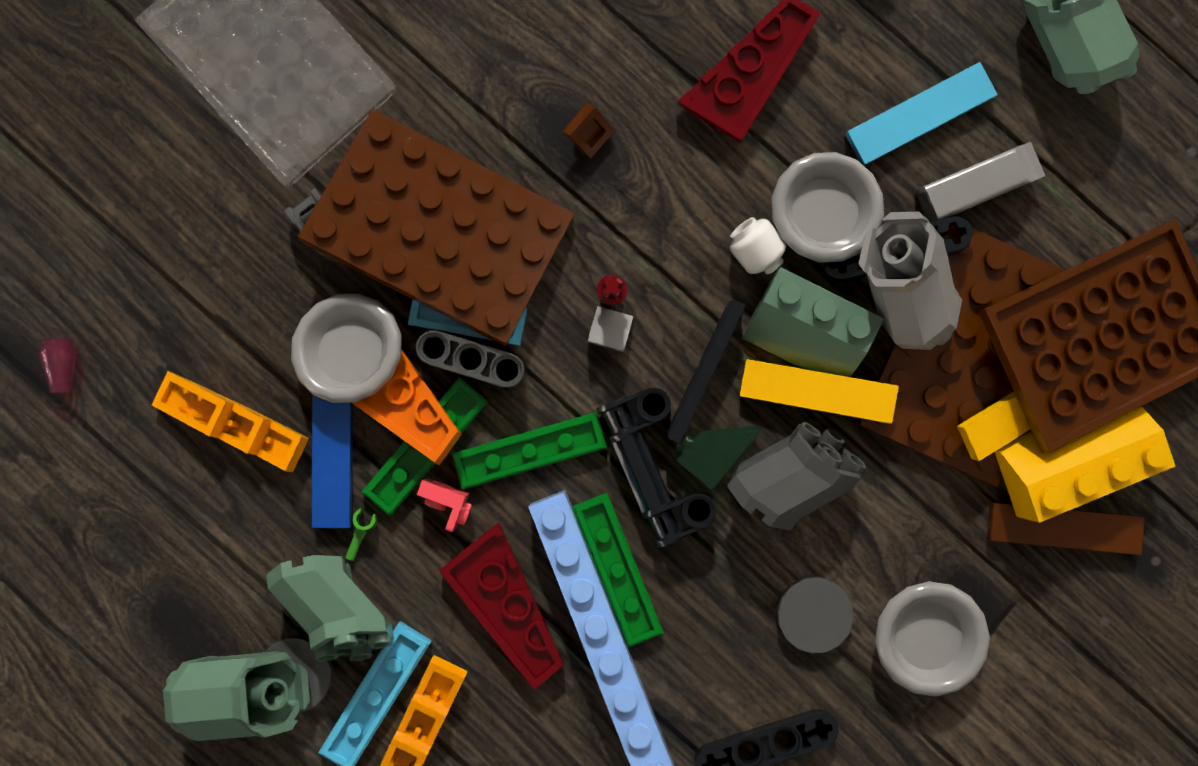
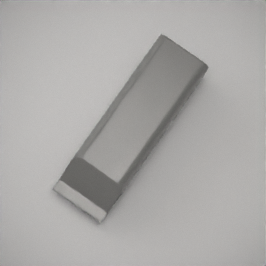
(980, 183)

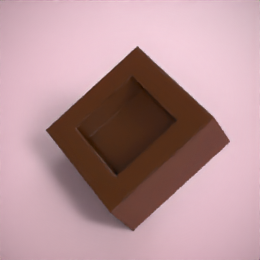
(588, 130)

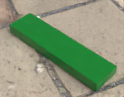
(529, 450)
(408, 465)
(617, 569)

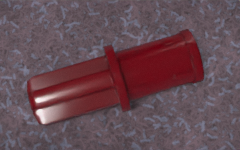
(612, 290)

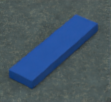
(331, 464)

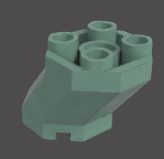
(1084, 41)
(330, 608)
(236, 696)

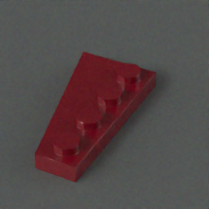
(743, 80)
(502, 601)

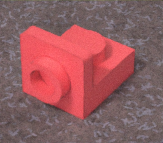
(442, 495)

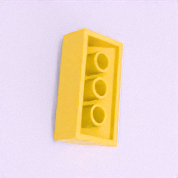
(1083, 469)

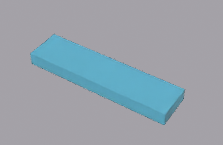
(921, 114)
(375, 696)

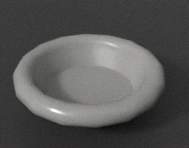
(826, 206)
(346, 348)
(932, 639)

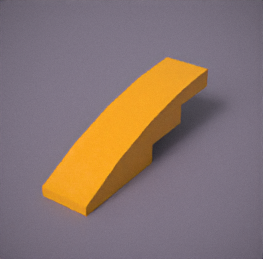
(230, 421)
(425, 714)

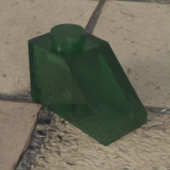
(714, 451)

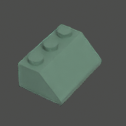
(811, 326)

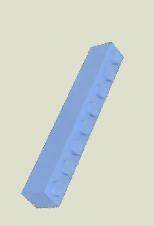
(599, 631)

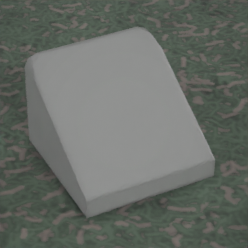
(610, 329)

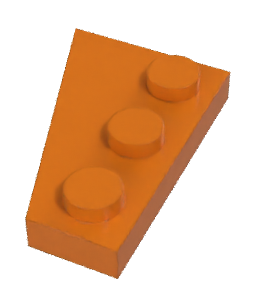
(412, 412)

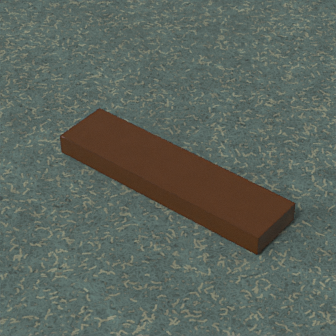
(1068, 530)

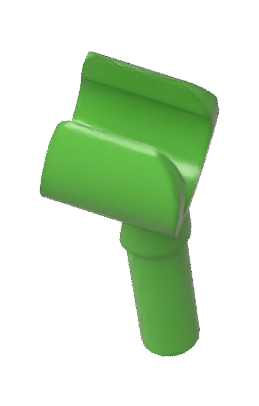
(359, 534)

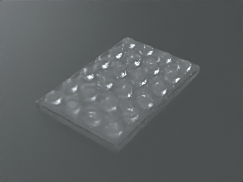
(273, 72)

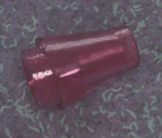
(58, 362)

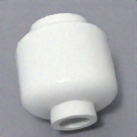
(757, 246)

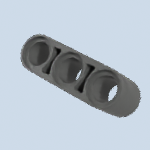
(454, 351)

